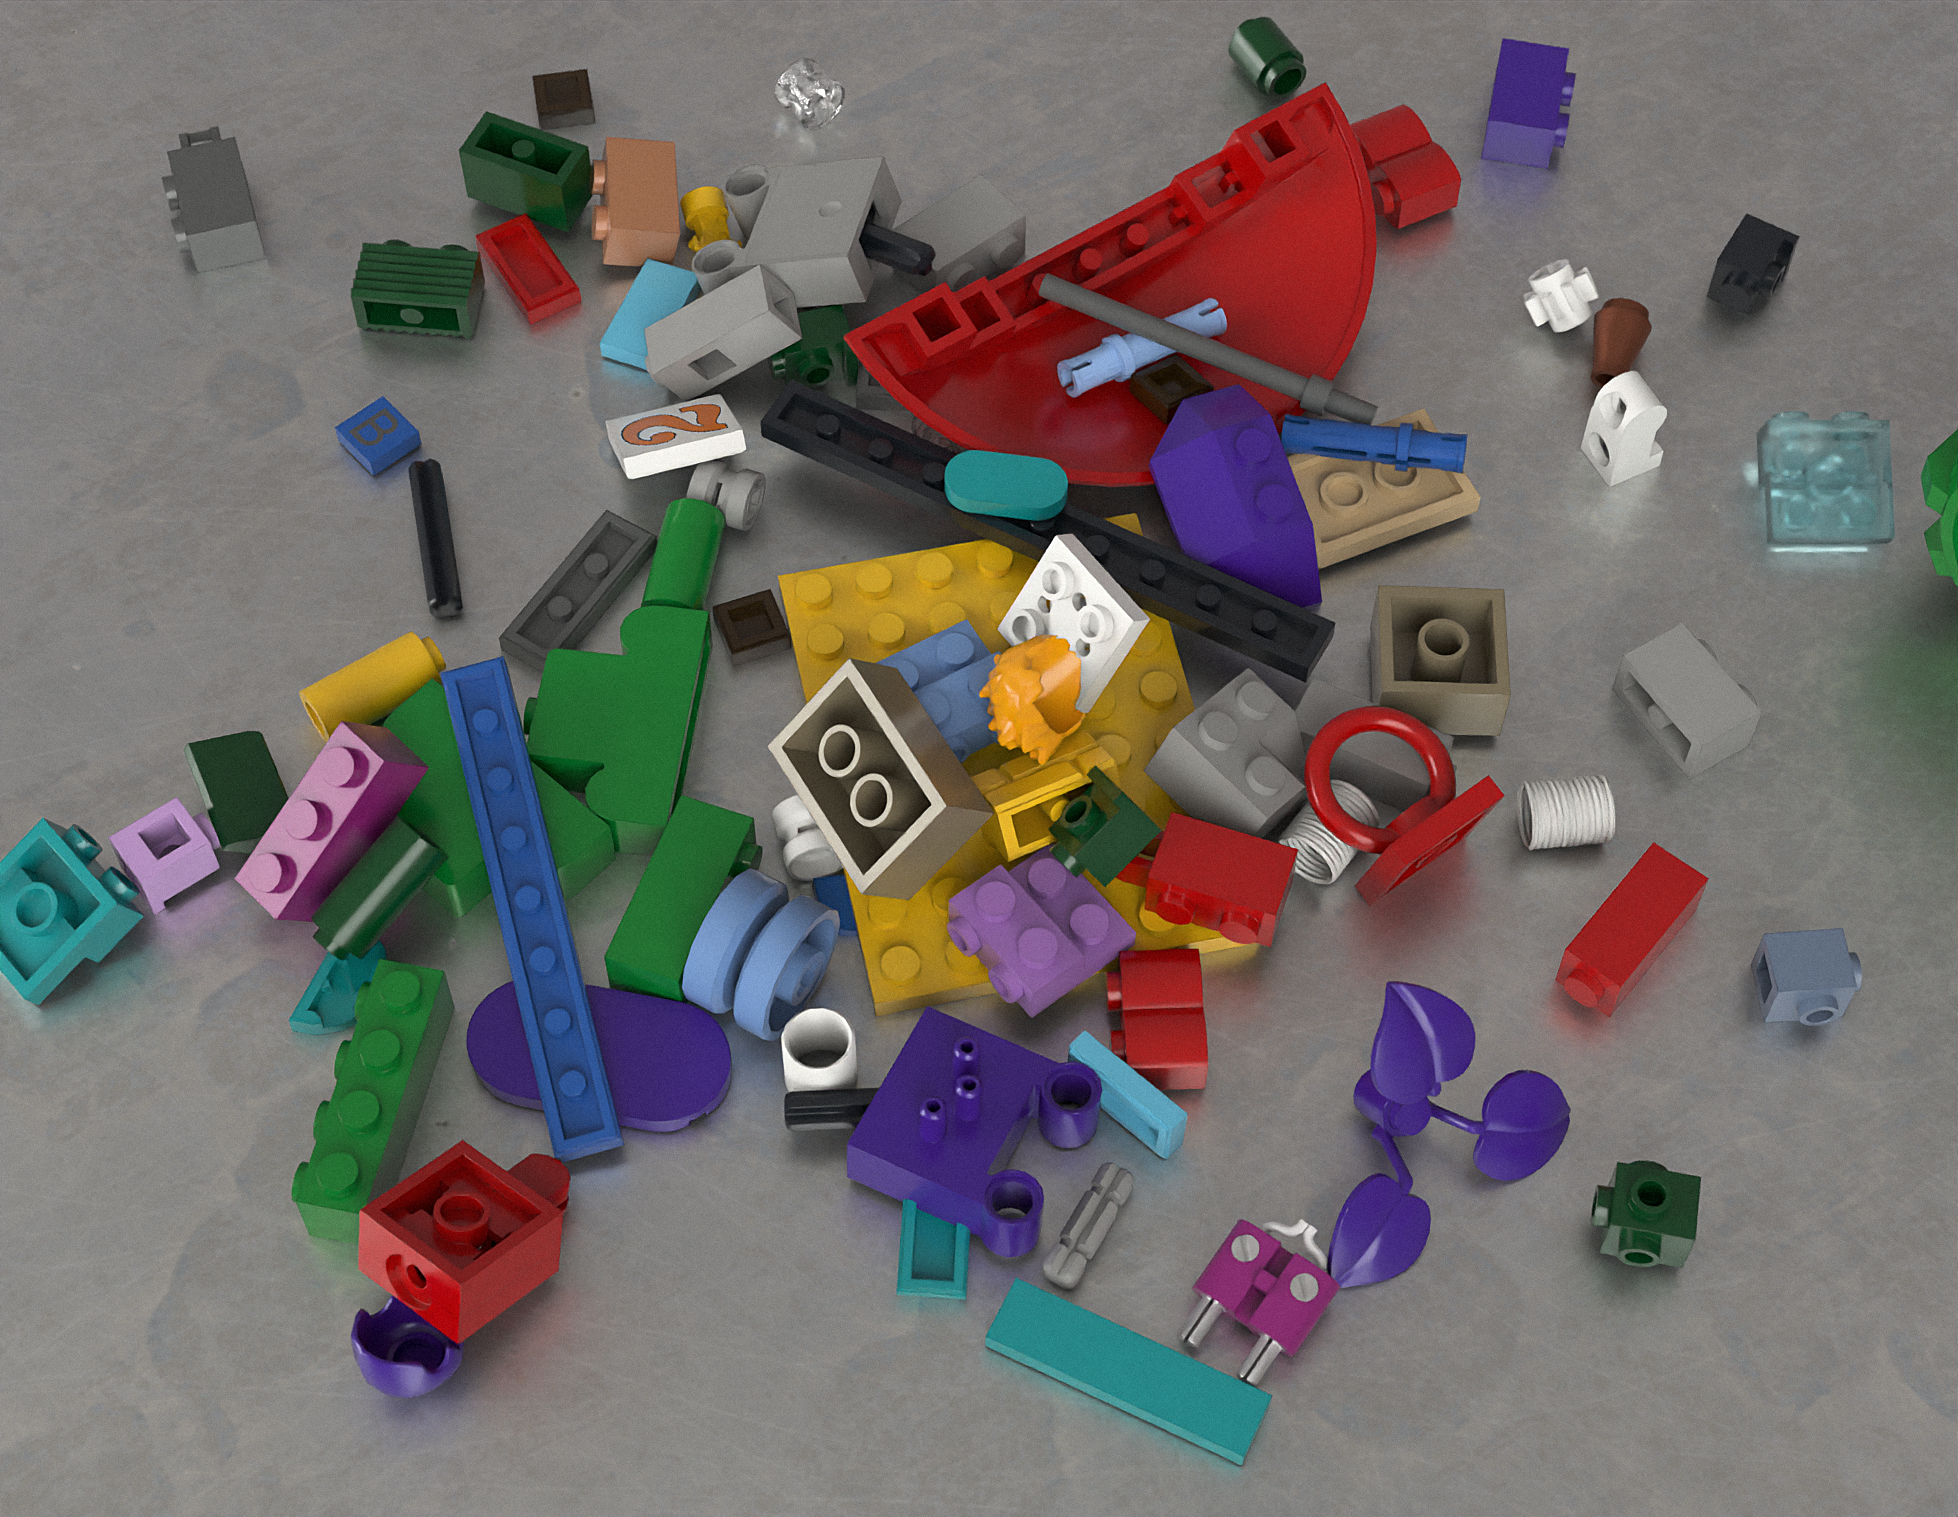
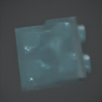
(1826, 479)

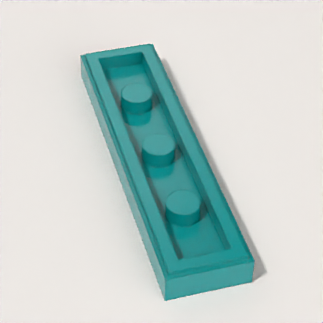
(1128, 1371)

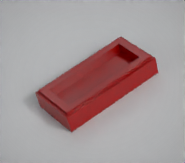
(528, 268)

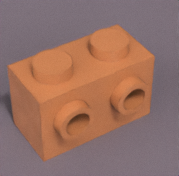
(636, 201)

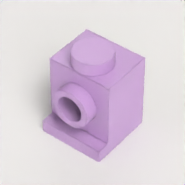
(166, 852)

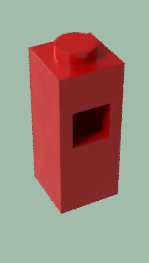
(1630, 930)

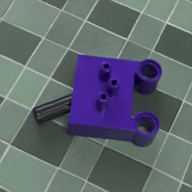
(952, 1122)

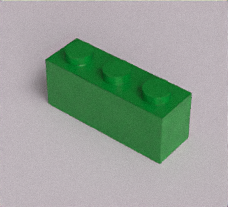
(685, 876)

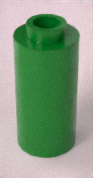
(685, 555)

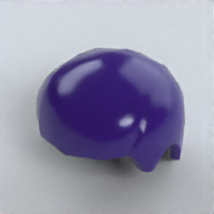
(403, 1351)

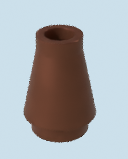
(1618, 338)

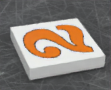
(675, 436)

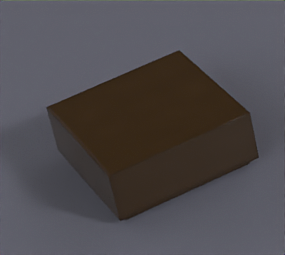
(563, 99)
(1166, 385)
(751, 627)

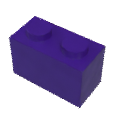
(1527, 102)

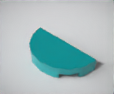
(332, 993)

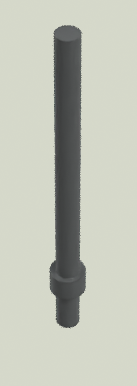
(1314, 393)

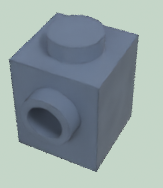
(1805, 976)

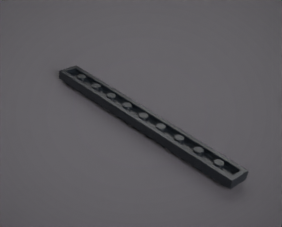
(1148, 572)

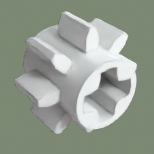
(1560, 295)

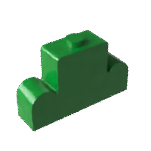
(625, 721)
(444, 811)

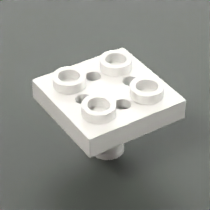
(1102, 620)

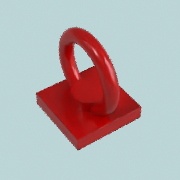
(1419, 832)

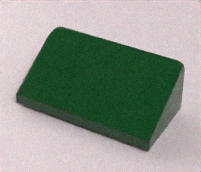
(237, 787)

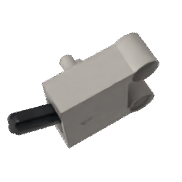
(814, 230)

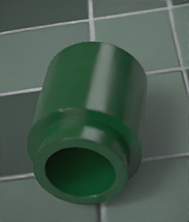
(1267, 57)

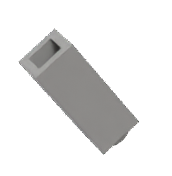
(722, 333)
(1370, 761)

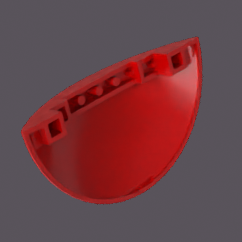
(1264, 228)

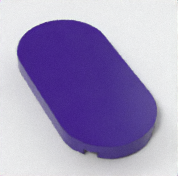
(659, 1055)

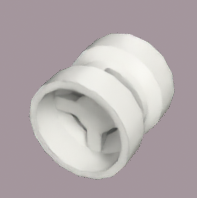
(806, 848)

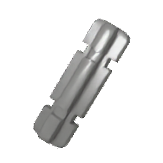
(1088, 1225)

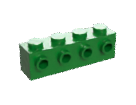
(376, 1098)

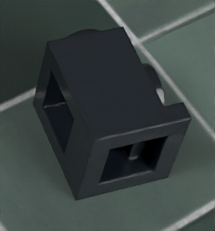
(1752, 264)

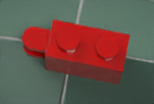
(1215, 879)

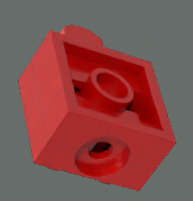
(466, 1236)

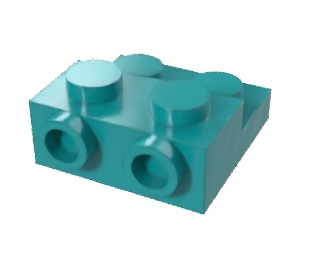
(59, 907)

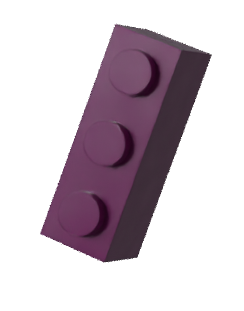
(331, 819)

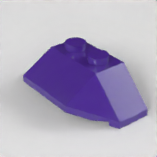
(1237, 495)

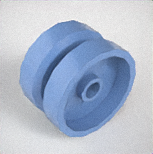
(760, 953)

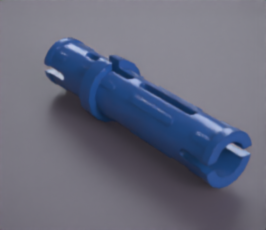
(1373, 443)

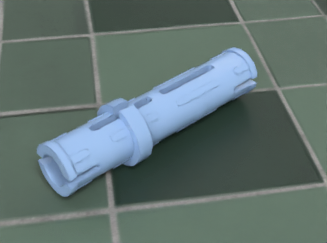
(1121, 356)

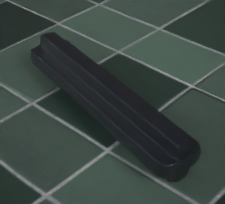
(435, 538)

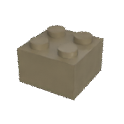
(1442, 656)

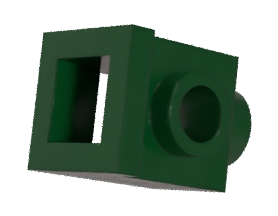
(821, 352)
(1101, 830)

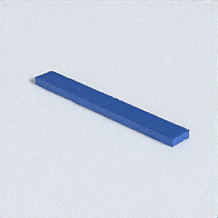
(532, 911)

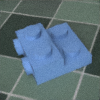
(947, 680)

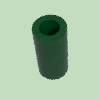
(377, 890)

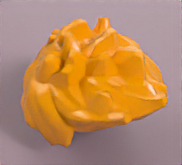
(1035, 695)

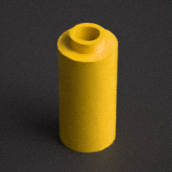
(373, 684)

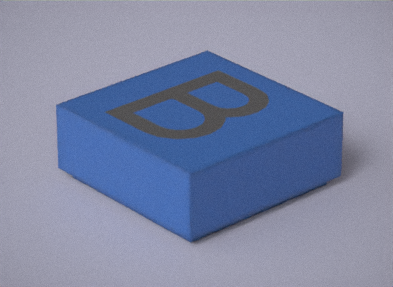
(378, 435)

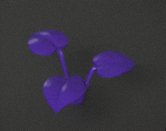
(1416, 1047)

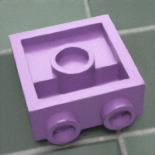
(1037, 930)

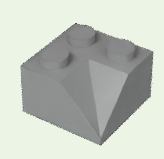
(1235, 759)

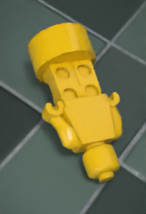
(707, 215)

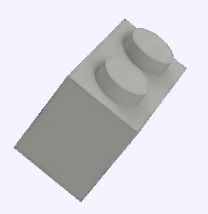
(971, 234)
(1687, 700)

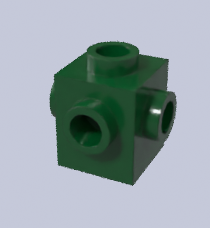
(1647, 1214)

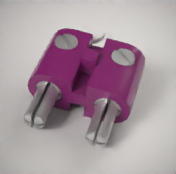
(1263, 1289)

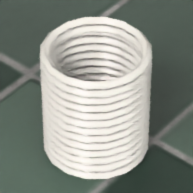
(1566, 812)
(1320, 853)
(819, 1030)

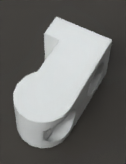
(1626, 422)

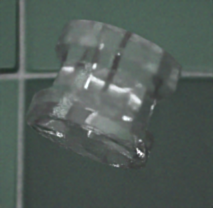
(809, 93)

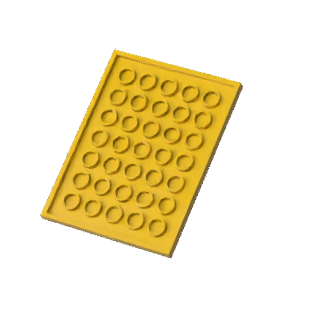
(900, 599)

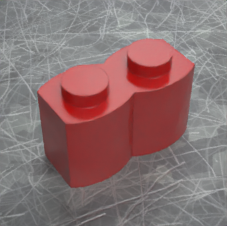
(1405, 168)
(1160, 1016)

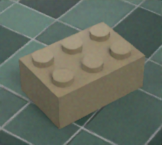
(879, 780)

